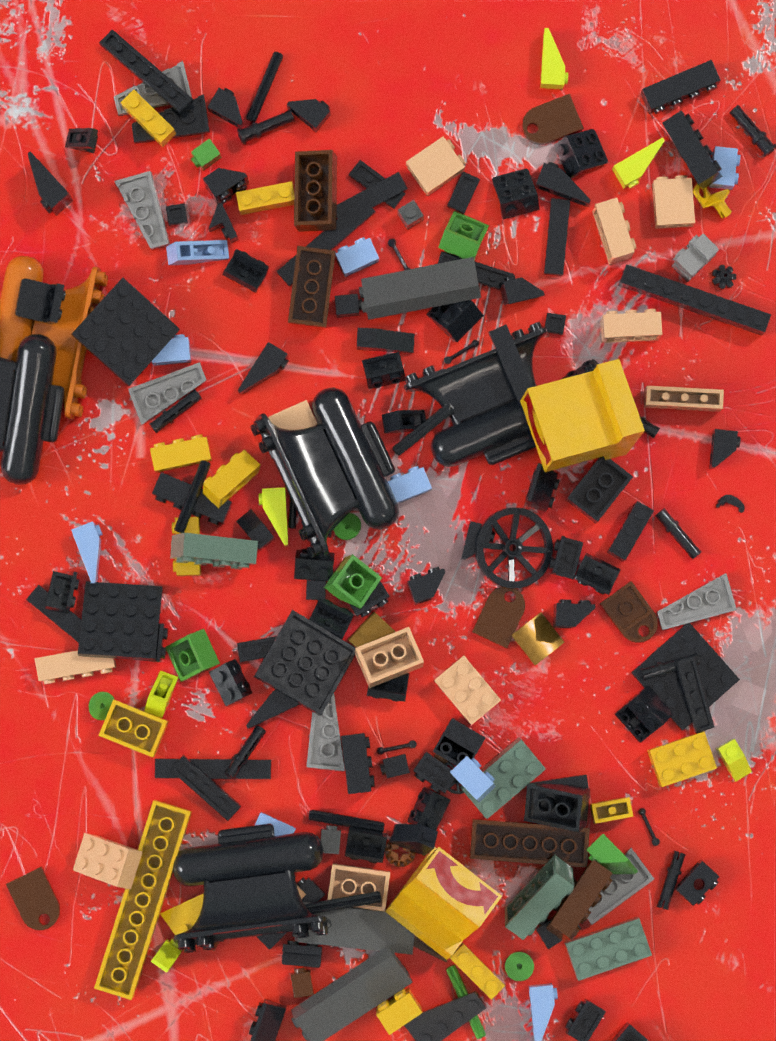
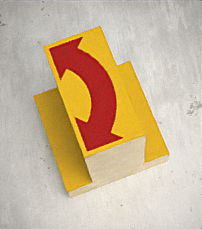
(583, 417)
(443, 902)

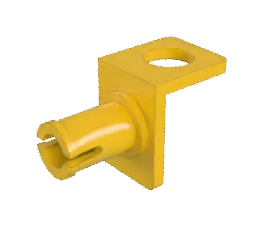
(716, 200)

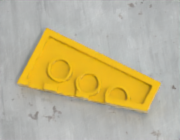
(183, 915)

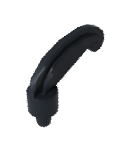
(731, 500)

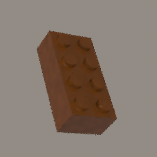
(315, 190)
(311, 286)
(577, 904)

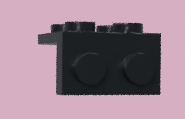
(580, 152)
(516, 193)
(40, 301)

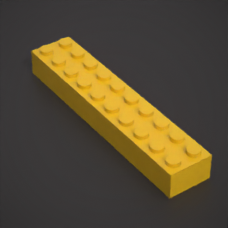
(144, 900)

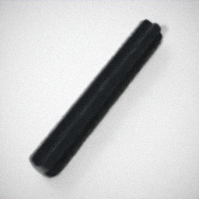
(264, 87)
(423, 429)
(192, 496)
(347, 821)
(345, 902)

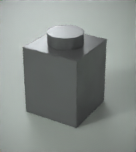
(410, 214)
(331, 839)

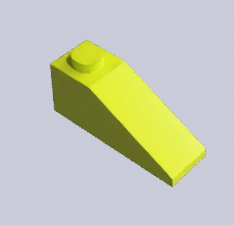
(553, 68)
(633, 167)
(275, 507)

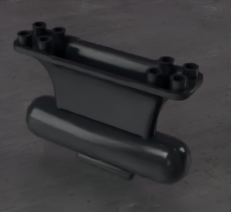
(485, 405)
(28, 407)
(332, 468)
(249, 885)

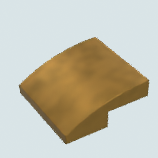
(372, 629)
(537, 638)

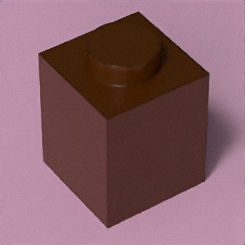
(302, 982)

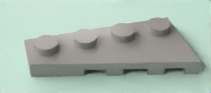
(176, 74)
(144, 204)
(161, 392)
(705, 602)
(325, 741)
(621, 888)

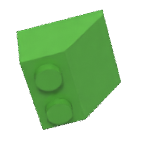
(463, 236)
(353, 581)
(192, 655)
(610, 856)

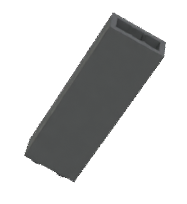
(419, 288)
(363, 930)
(351, 996)

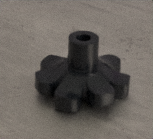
(721, 279)

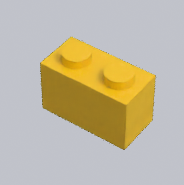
(611, 810)

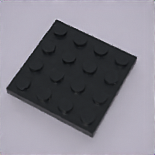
(125, 331)
(120, 621)
(305, 663)
(714, 672)

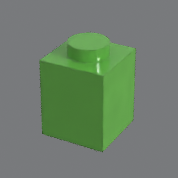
(205, 155)

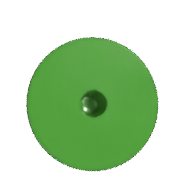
(348, 527)
(100, 705)
(519, 966)

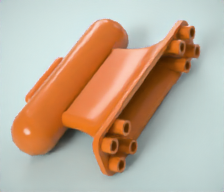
(75, 308)

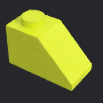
(161, 694)
(734, 759)
(166, 955)

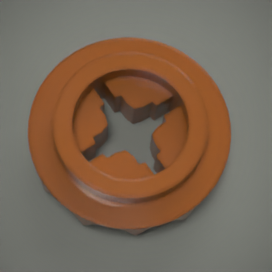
(393, 857)

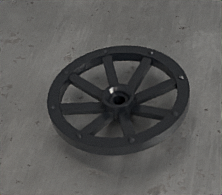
(517, 549)

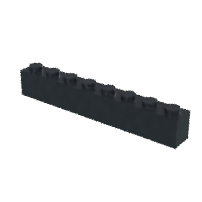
(694, 300)

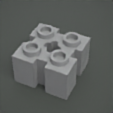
(693, 259)

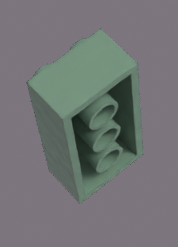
(213, 550)
(512, 772)
(539, 897)
(608, 948)

